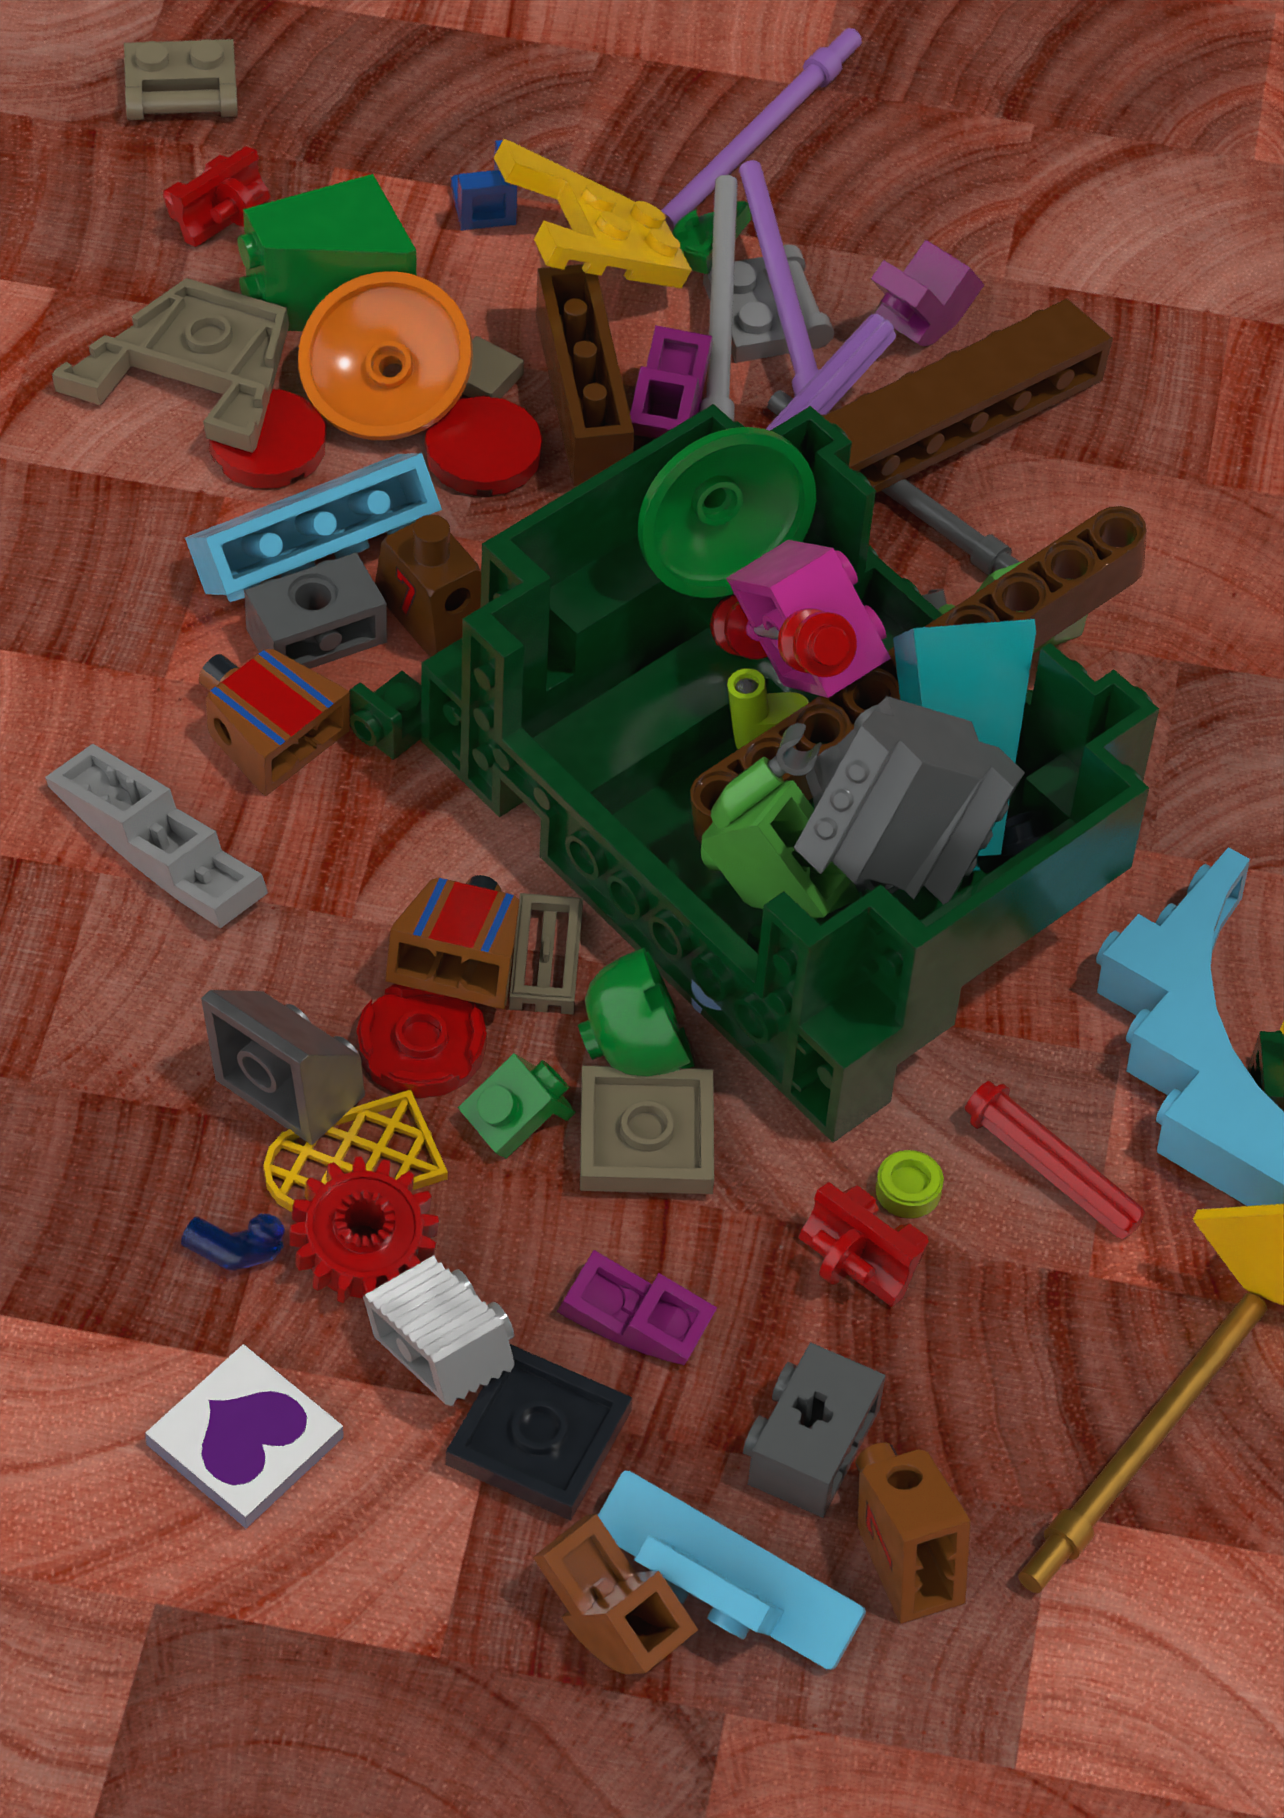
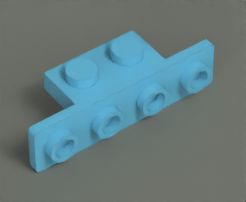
(729, 1572)

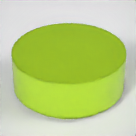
(909, 1184)

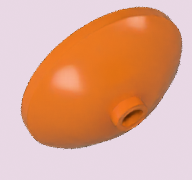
(378, 324)

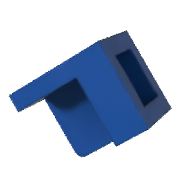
(484, 198)

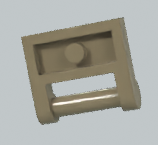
(180, 77)

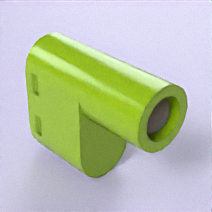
(754, 709)

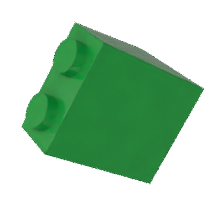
(318, 241)

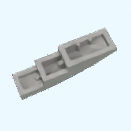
(156, 837)

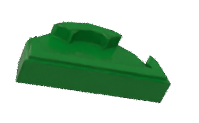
(697, 236)

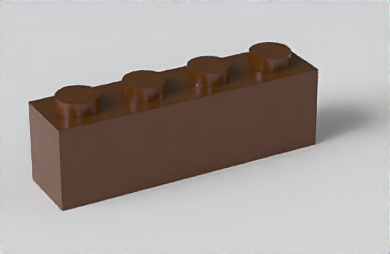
(583, 370)

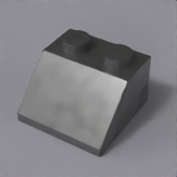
(281, 1061)

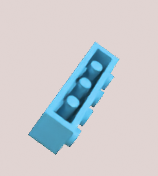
(313, 524)

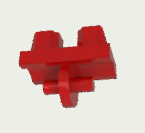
(217, 196)
(862, 1245)

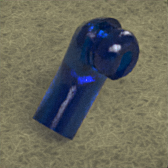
(237, 1250)

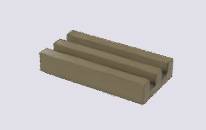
(543, 994)

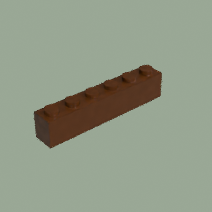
(973, 393)

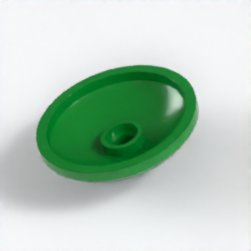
(757, 503)

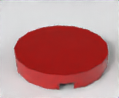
(288, 445)
(484, 446)
(421, 1041)

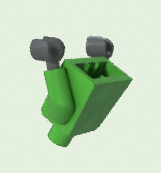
(756, 835)

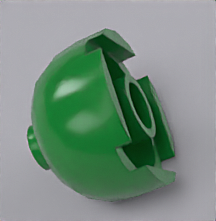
(634, 1019)

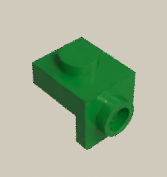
(516, 1103)

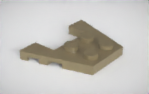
(199, 339)

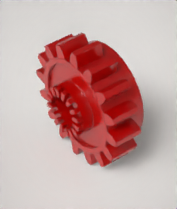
(356, 1199)

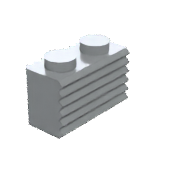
(441, 1329)

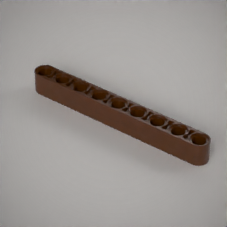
(1097, 557)

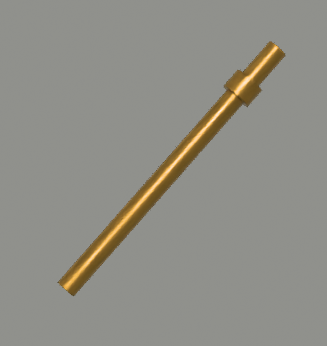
(1073, 1528)

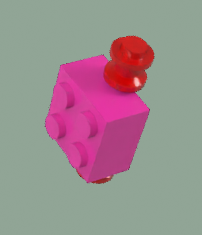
(803, 617)

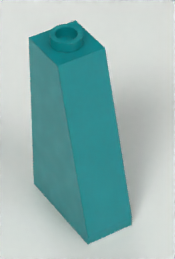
(972, 675)

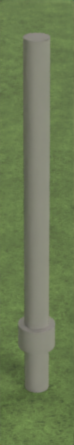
(722, 295)

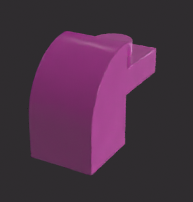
(927, 295)
(671, 382)

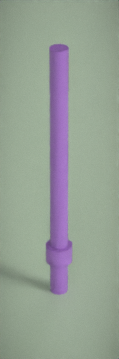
(818, 72)
(779, 274)

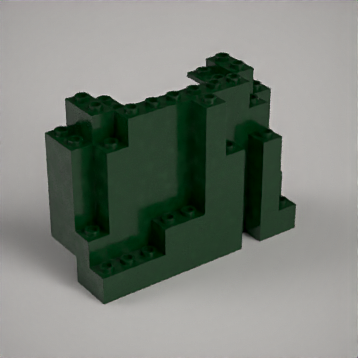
(610, 698)

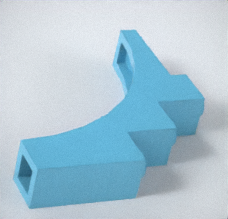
(1213, 1111)

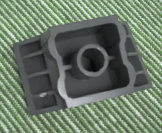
(907, 799)

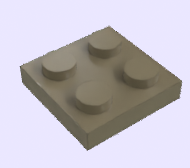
(647, 1131)

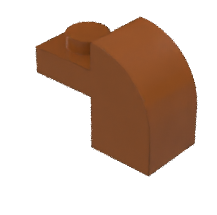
(612, 1610)

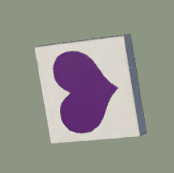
(244, 1435)

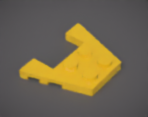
(603, 223)

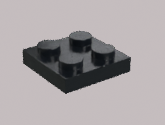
(539, 1433)

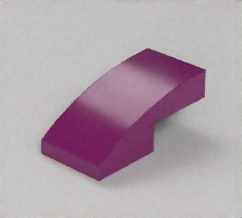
(643, 1316)

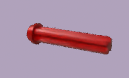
(1054, 1159)

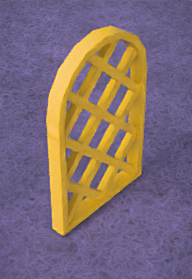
(367, 1111)

